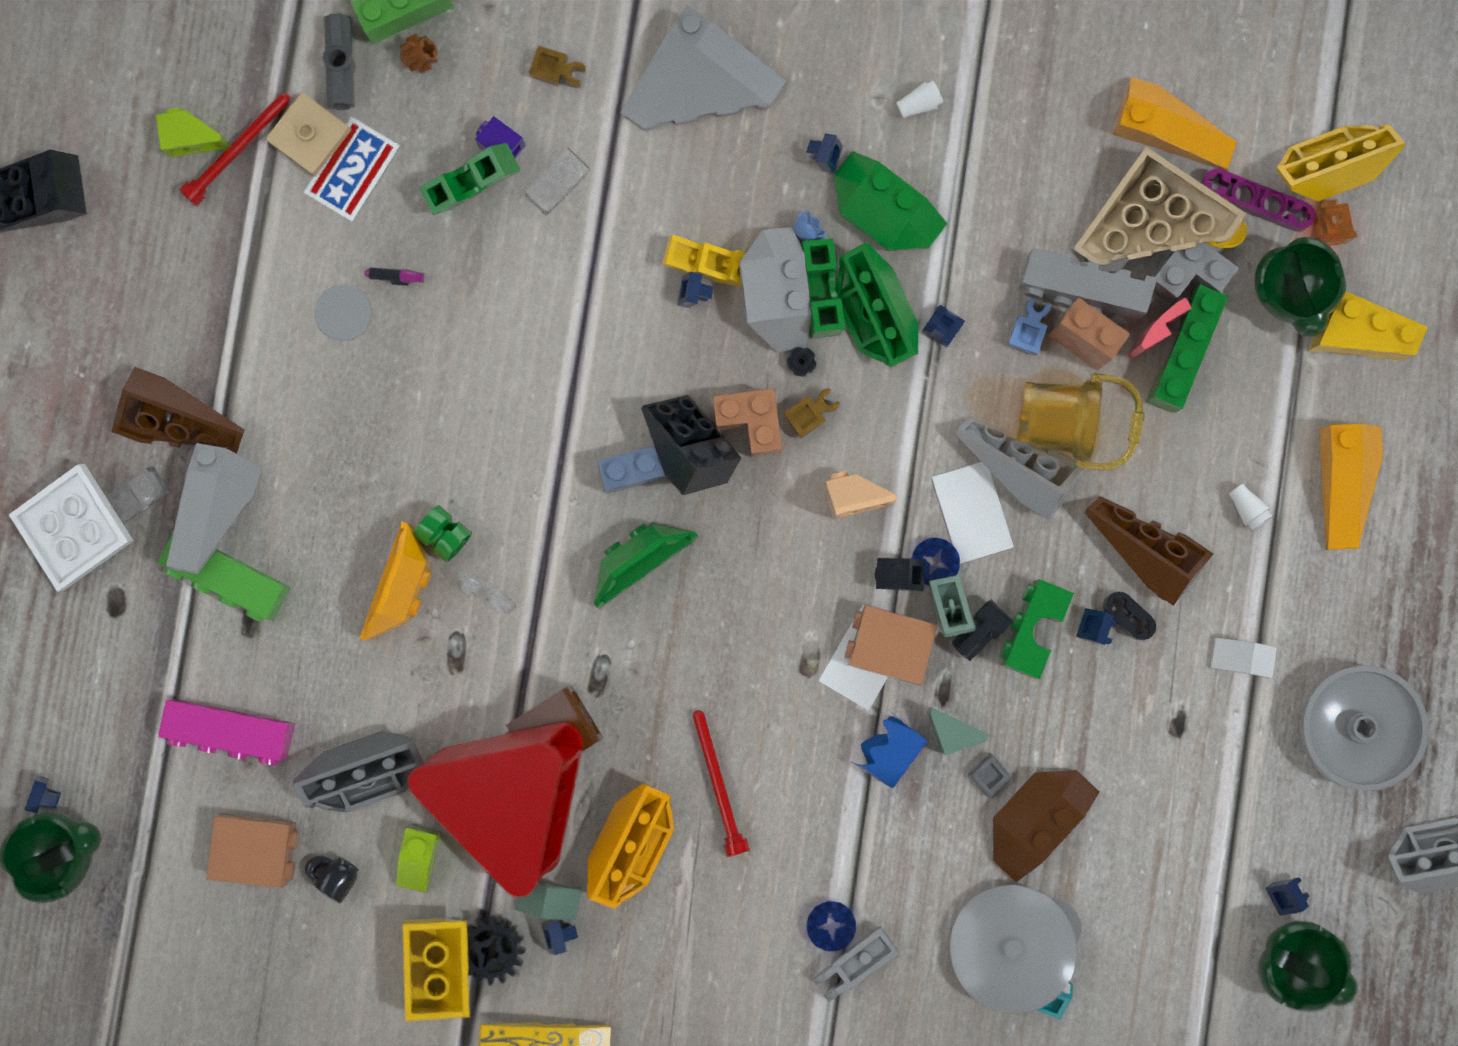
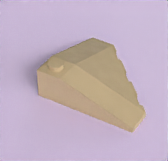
(1157, 212)

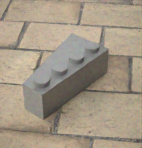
(1110, 292)

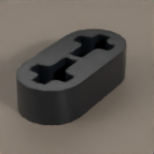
(1134, 610)

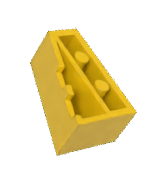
(1369, 331)

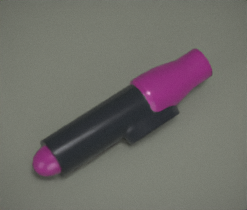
(397, 277)

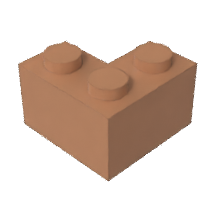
(755, 411)

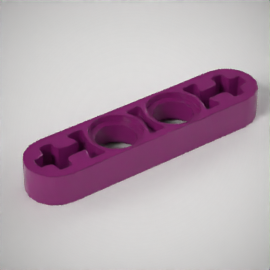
(1259, 194)

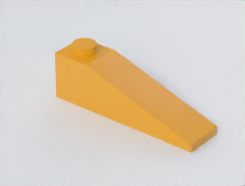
(1166, 123)
(1349, 471)

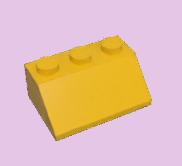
(435, 969)

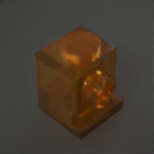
(1329, 232)

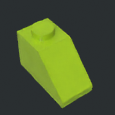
(186, 135)
(417, 857)

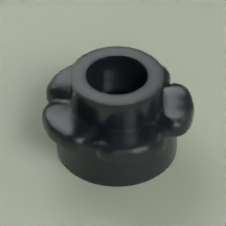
(801, 369)

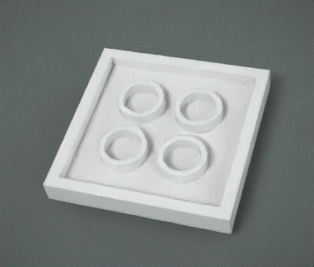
(71, 527)

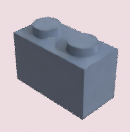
(631, 469)

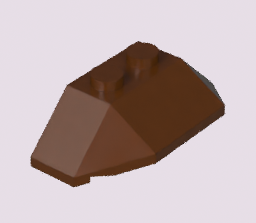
(1039, 819)

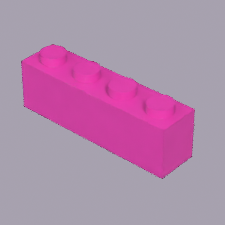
(226, 730)

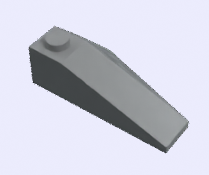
(1030, 473)
(212, 497)

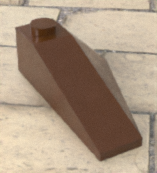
(164, 412)
(1158, 558)

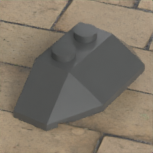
(359, 772)

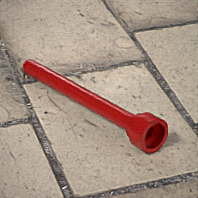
(196, 188)
(734, 841)

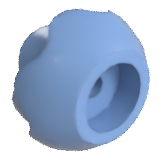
(808, 227)

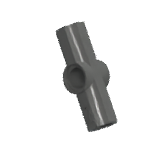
(339, 44)

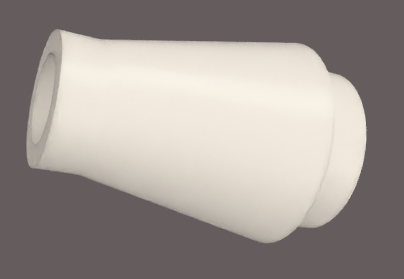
(920, 100)
(1250, 507)

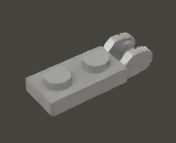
(858, 962)

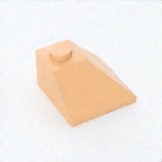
(855, 495)

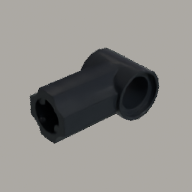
(989, 624)

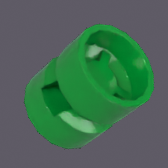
(442, 533)

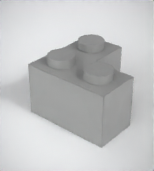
(1192, 266)

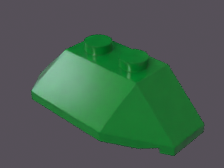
(885, 205)
(876, 307)
(637, 558)

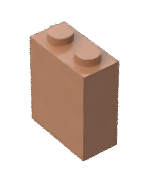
(1089, 334)
(890, 644)
(252, 851)

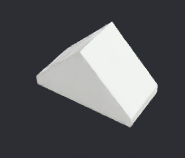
(1243, 657)

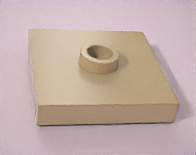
(308, 134)

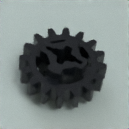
(504, 955)

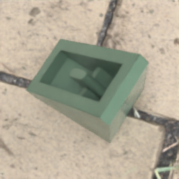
(951, 606)
(952, 733)
(550, 902)

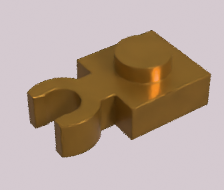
(552, 66)
(807, 415)

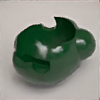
(1301, 284)
(48, 855)
(1306, 968)

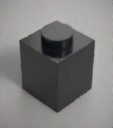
(900, 574)

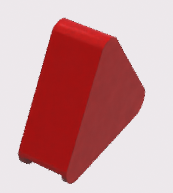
(506, 799)

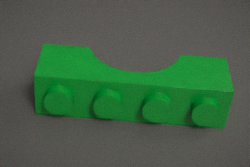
(1184, 360)

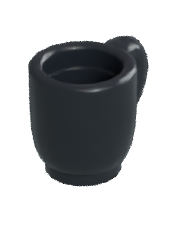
(335, 879)

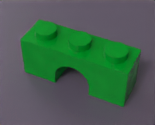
(468, 181)
(826, 308)
(1023, 652)

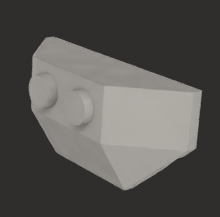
(776, 289)
(1426, 857)

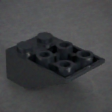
(41, 191)
(689, 445)

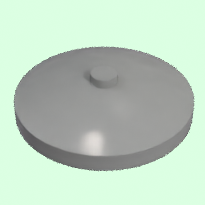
(1364, 728)
(1013, 949)

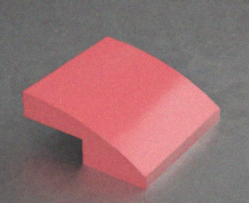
(1157, 330)

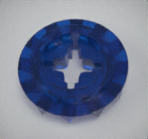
(949, 558)
(843, 934)

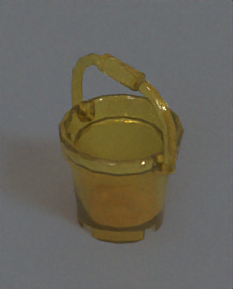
(1069, 415)

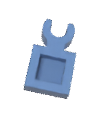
(1028, 331)

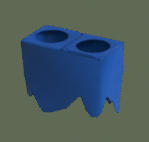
(891, 753)

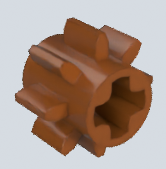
(418, 53)

